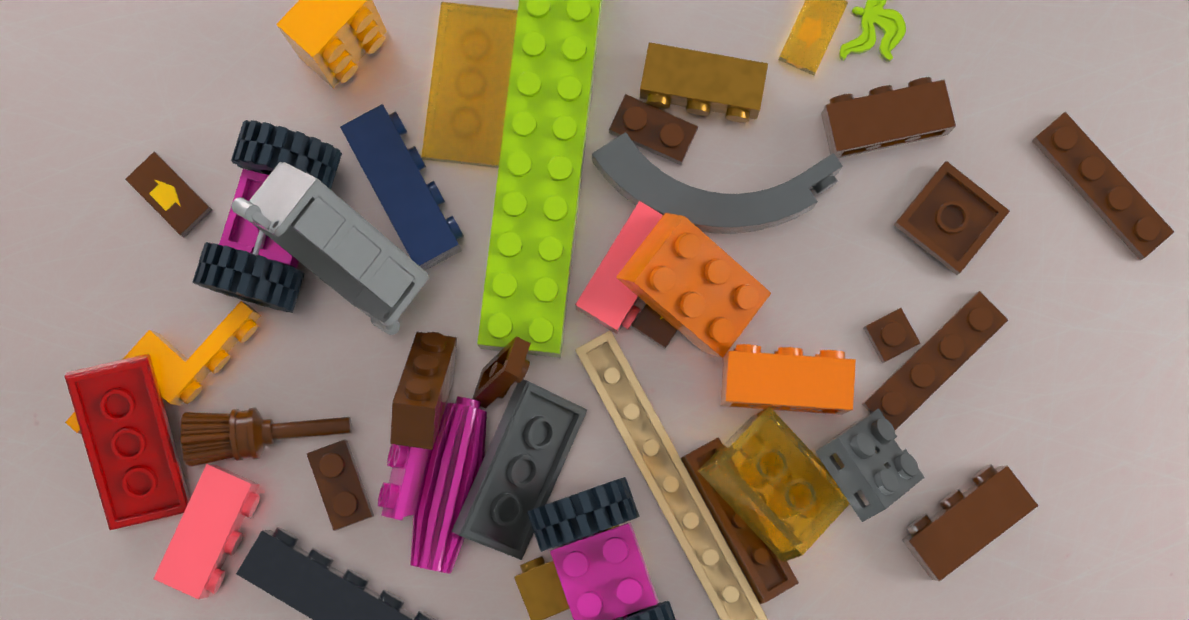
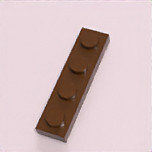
(1103, 186)
(936, 360)
(760, 566)

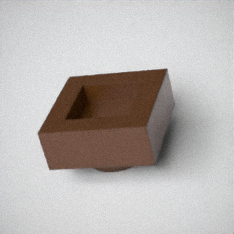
(891, 335)

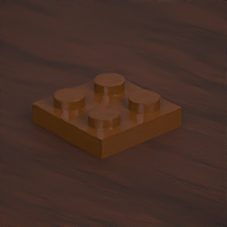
(951, 218)

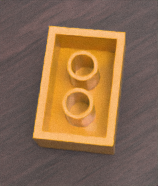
(333, 35)

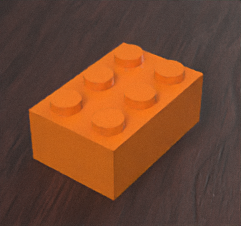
(693, 284)
(788, 380)

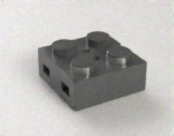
(879, 475)

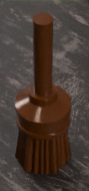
(244, 434)

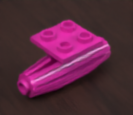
(436, 484)

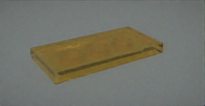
(469, 85)

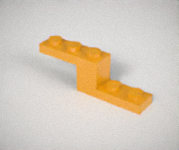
(181, 377)

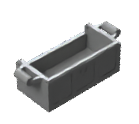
(334, 244)

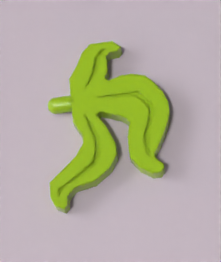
(886, 19)

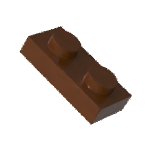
(653, 129)
(502, 371)
(340, 484)

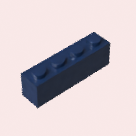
(401, 188)

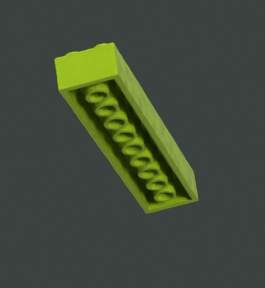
(540, 175)

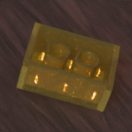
(775, 485)

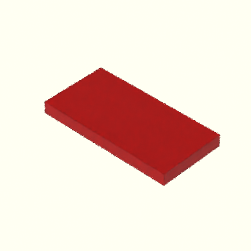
(128, 441)

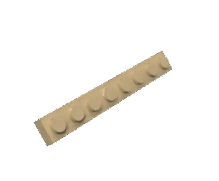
(669, 480)

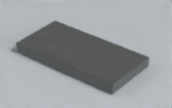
(519, 469)

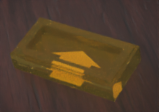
(812, 34)

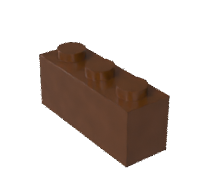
(887, 117)
(423, 390)
(968, 521)

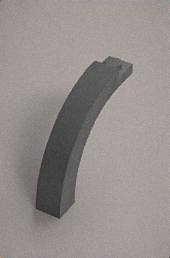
(711, 211)

